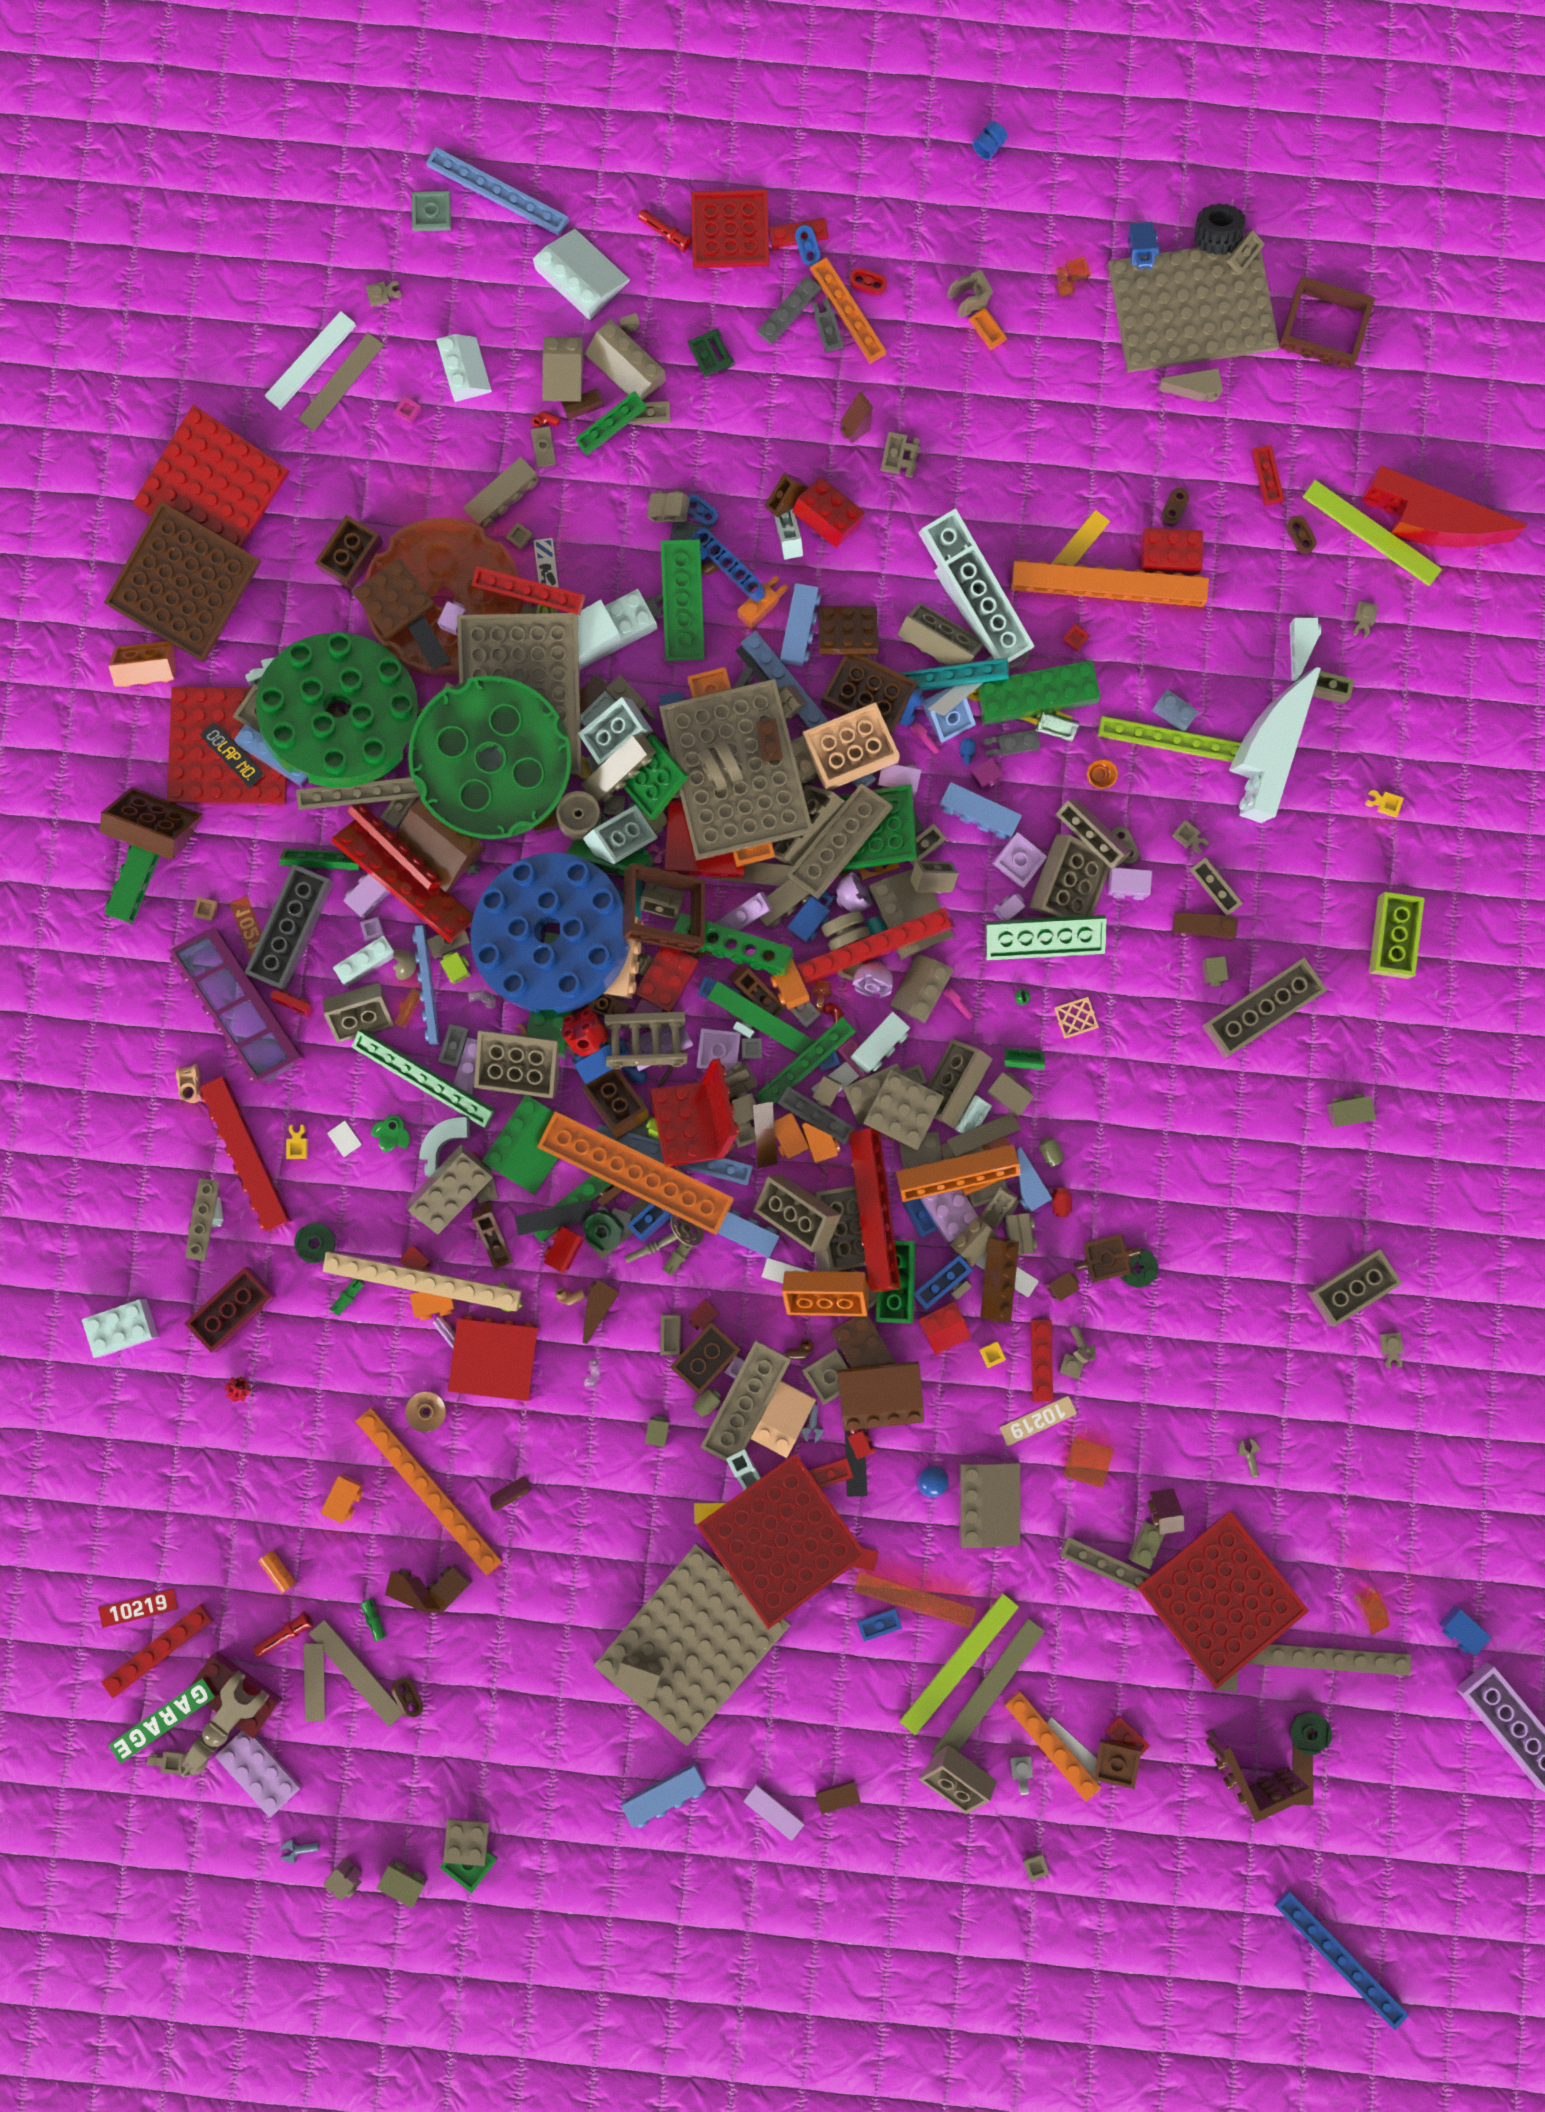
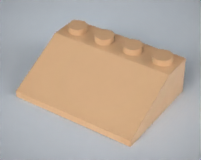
(851, 747)

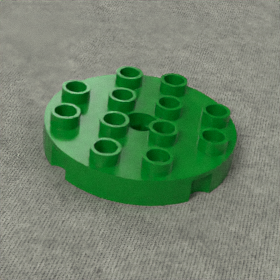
(327, 671)
(476, 717)

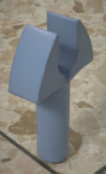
(812, 1424)
(297, 1849)

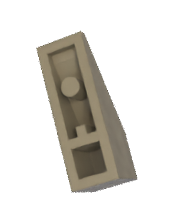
(1196, 386)

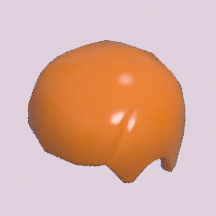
(1102, 774)

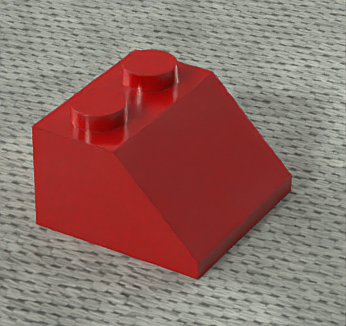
(563, 1250)
(944, 1327)

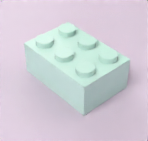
(613, 729)
(120, 1328)

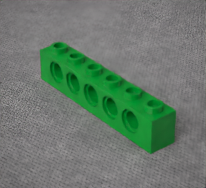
(744, 941)

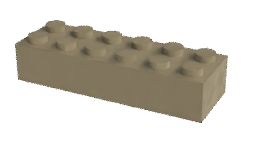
(1264, 1008)

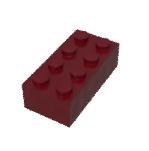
(230, 1309)
(218, 1672)

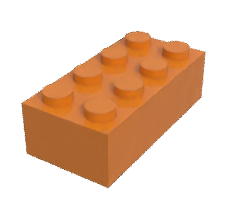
(825, 1293)

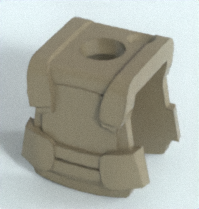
(977, 302)

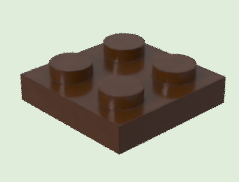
(1117, 1763)

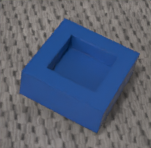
(830, 1062)

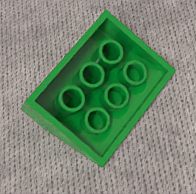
(516, 1150)

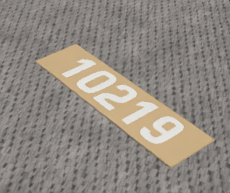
(1038, 1420)

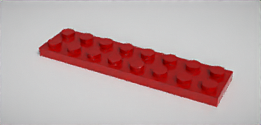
(432, 905)

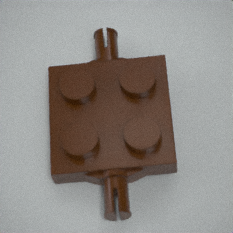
(1107, 1258)

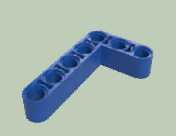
(724, 558)

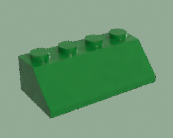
(581, 849)
(898, 1304)

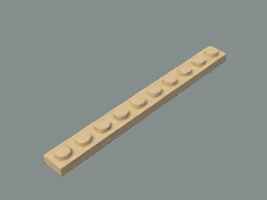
(422, 1281)

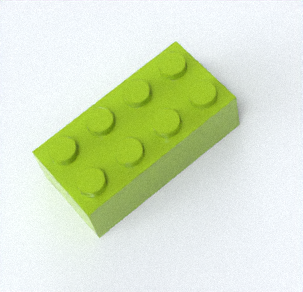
(1396, 935)

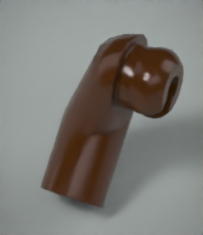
(709, 567)
(802, 1351)

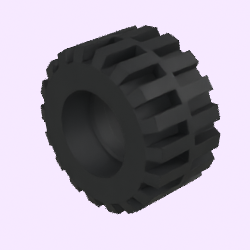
(1219, 228)

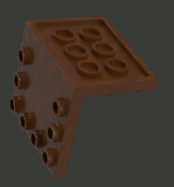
(1268, 1794)

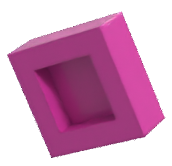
(408, 410)

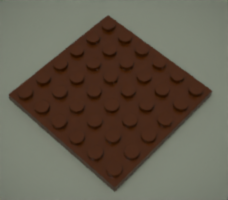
(182, 581)

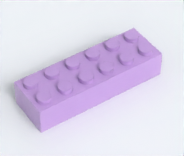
(1507, 1720)

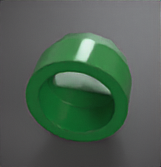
(1018, 997)

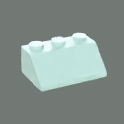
(463, 366)
(620, 836)

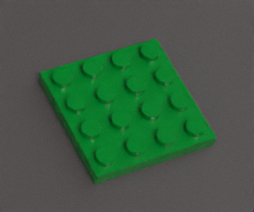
(894, 837)

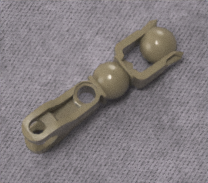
(235, 1705)

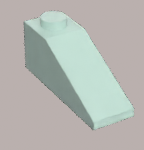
(789, 535)
(1303, 638)

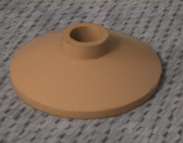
(416, 1416)

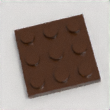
(393, 598)
(848, 630)

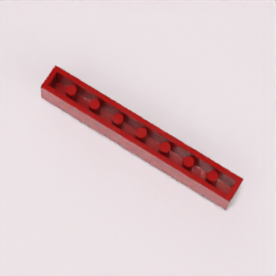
(876, 946)
(245, 1154)
(874, 1210)

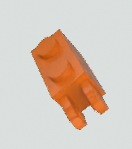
(753, 612)

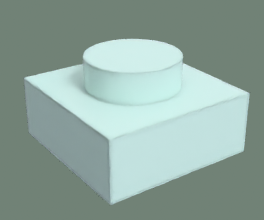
(744, 1028)

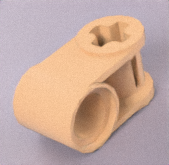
(187, 1079)

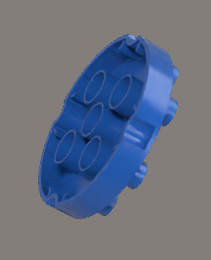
(517, 910)

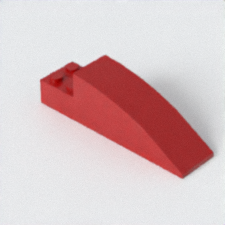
(1436, 516)

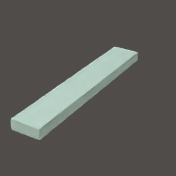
(310, 360)

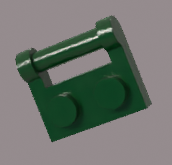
(705, 355)

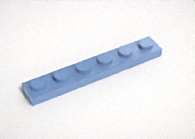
(427, 994)

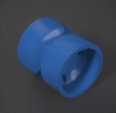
(988, 141)

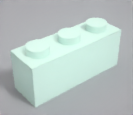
(364, 961)
(880, 1043)

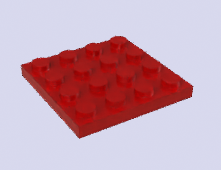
(730, 229)

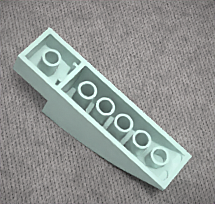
(974, 587)
(612, 626)
(1270, 749)

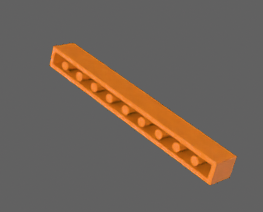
(1109, 583)

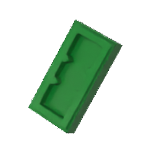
(1024, 1059)

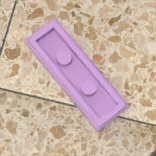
(773, 1812)

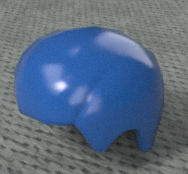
(932, 1482)

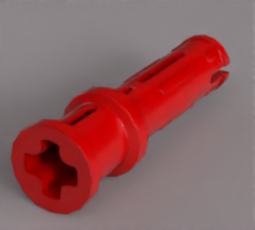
(671, 234)
(290, 1629)

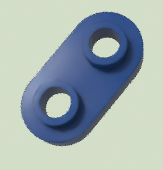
(807, 245)
(702, 510)
(915, 701)

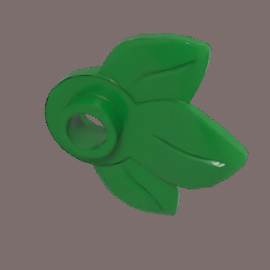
(389, 1136)

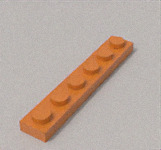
(848, 310)
(1052, 1746)

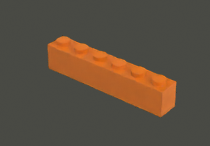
(958, 1173)

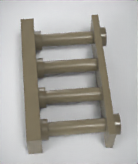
(653, 1021)

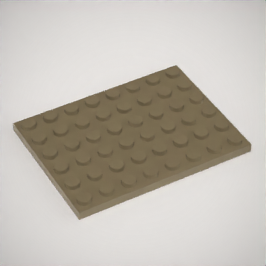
(1191, 309)
(532, 650)
(769, 798)
(700, 1636)

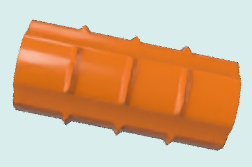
(277, 1571)

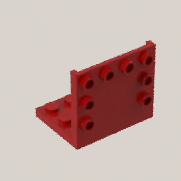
(695, 1118)

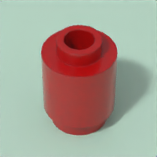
(1061, 1202)

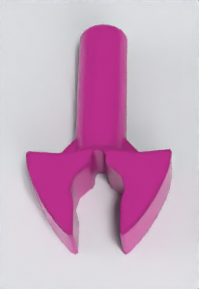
(920, 732)
(662, 852)
(953, 997)

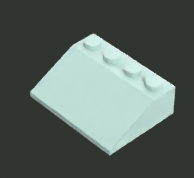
(580, 272)

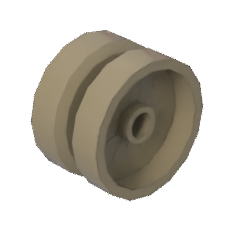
(718, 766)
(568, 814)
(846, 930)

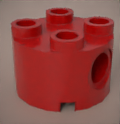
(584, 1032)

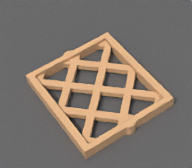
(1071, 1004)

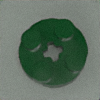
(610, 1223)
(310, 1232)
(1147, 1274)
(1317, 1742)

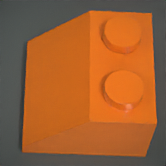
(820, 1144)

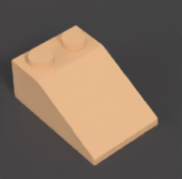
(783, 1419)

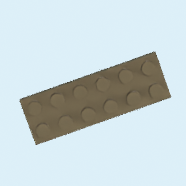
(839, 841)
(746, 1401)

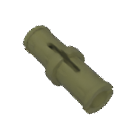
(677, 1257)

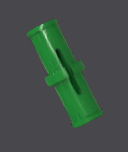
(346, 1296)
(373, 1619)

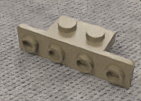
(202, 1219)

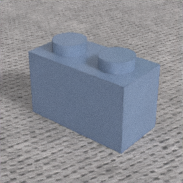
(1175, 711)

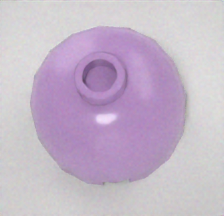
(852, 894)
(873, 978)

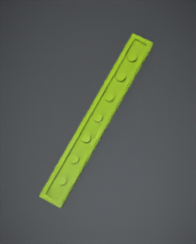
(1372, 533)
(1168, 739)
(958, 1664)

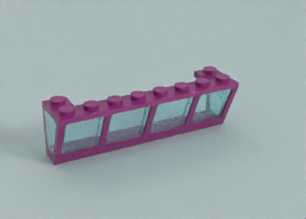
(236, 1006)

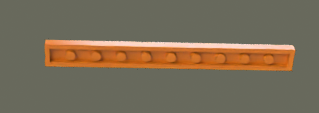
(429, 1491)

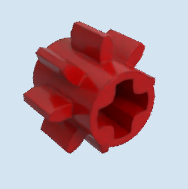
(237, 1389)

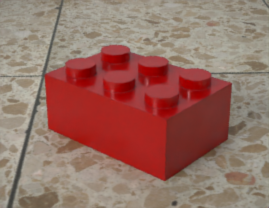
(828, 512)
(1171, 551)
(667, 978)

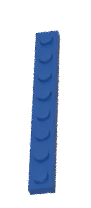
(1341, 1960)

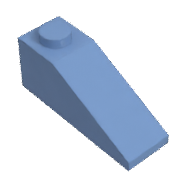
(1030, 1186)

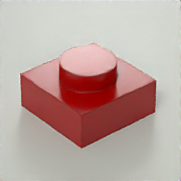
(1075, 637)

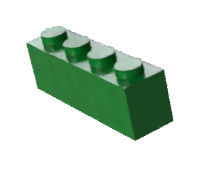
(131, 885)

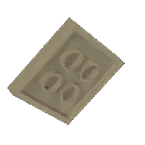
(903, 1109)

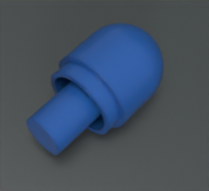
(967, 750)
(635, 1075)

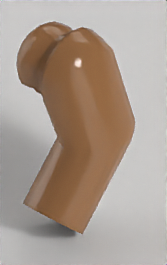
(569, 1298)

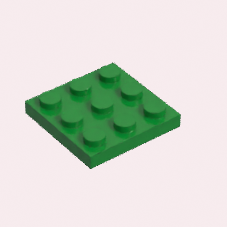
(656, 781)

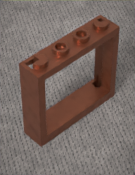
(1333, 295)
(658, 936)

